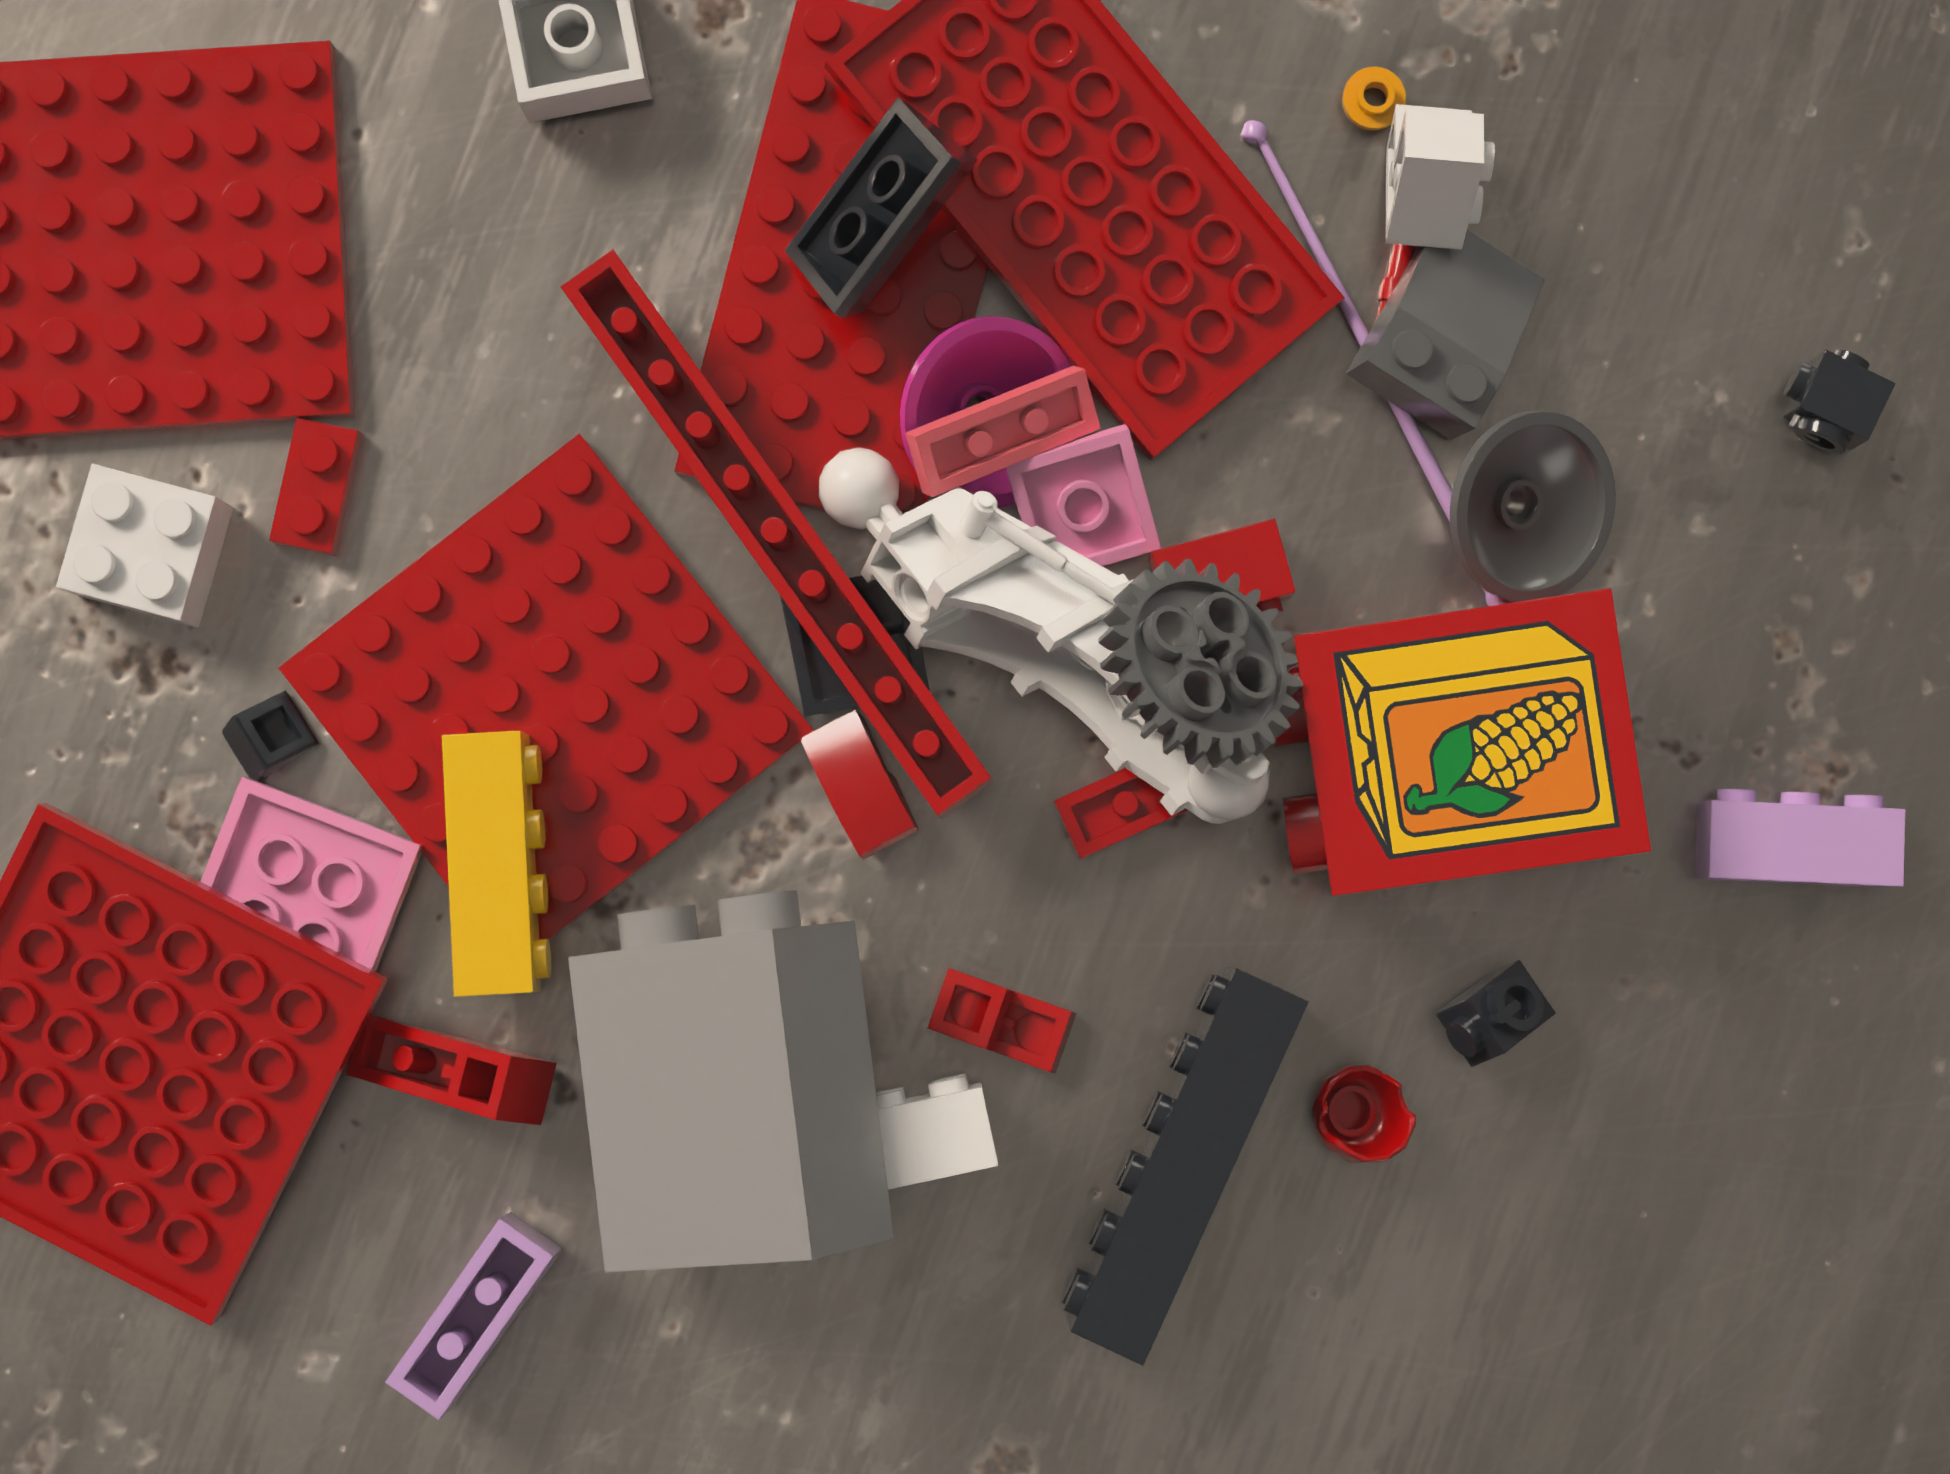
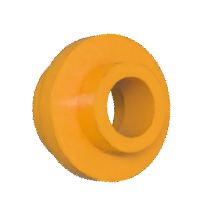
(1366, 115)

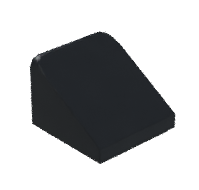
(268, 736)

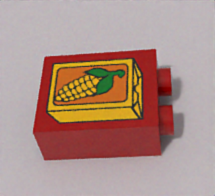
(1465, 745)

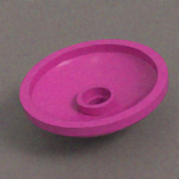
(982, 361)

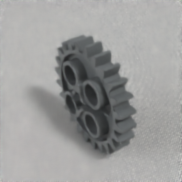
(1200, 663)

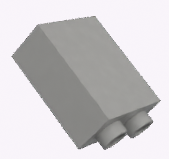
(730, 1089)

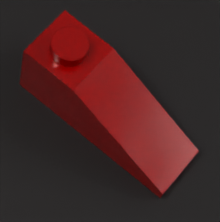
(453, 1070)

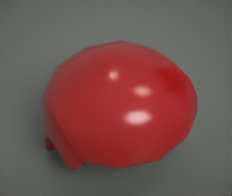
(1362, 1115)

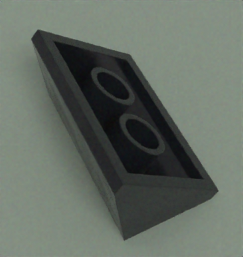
(878, 208)

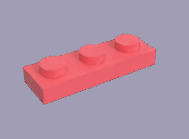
(1002, 431)

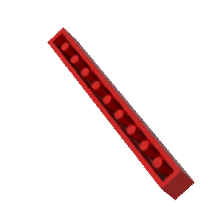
(777, 535)

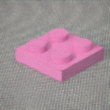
(1088, 496)

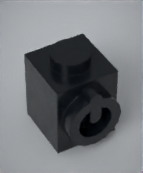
(1835, 400)
(1495, 1014)

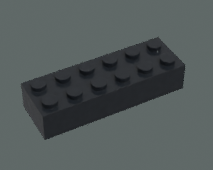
(1184, 1163)

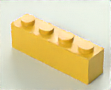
(493, 863)

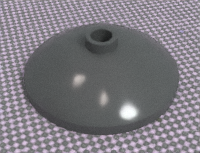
(1556, 510)

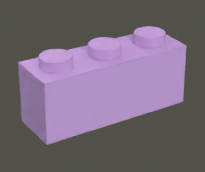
(1800, 840)
(474, 1315)

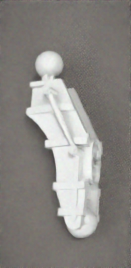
(1027, 605)

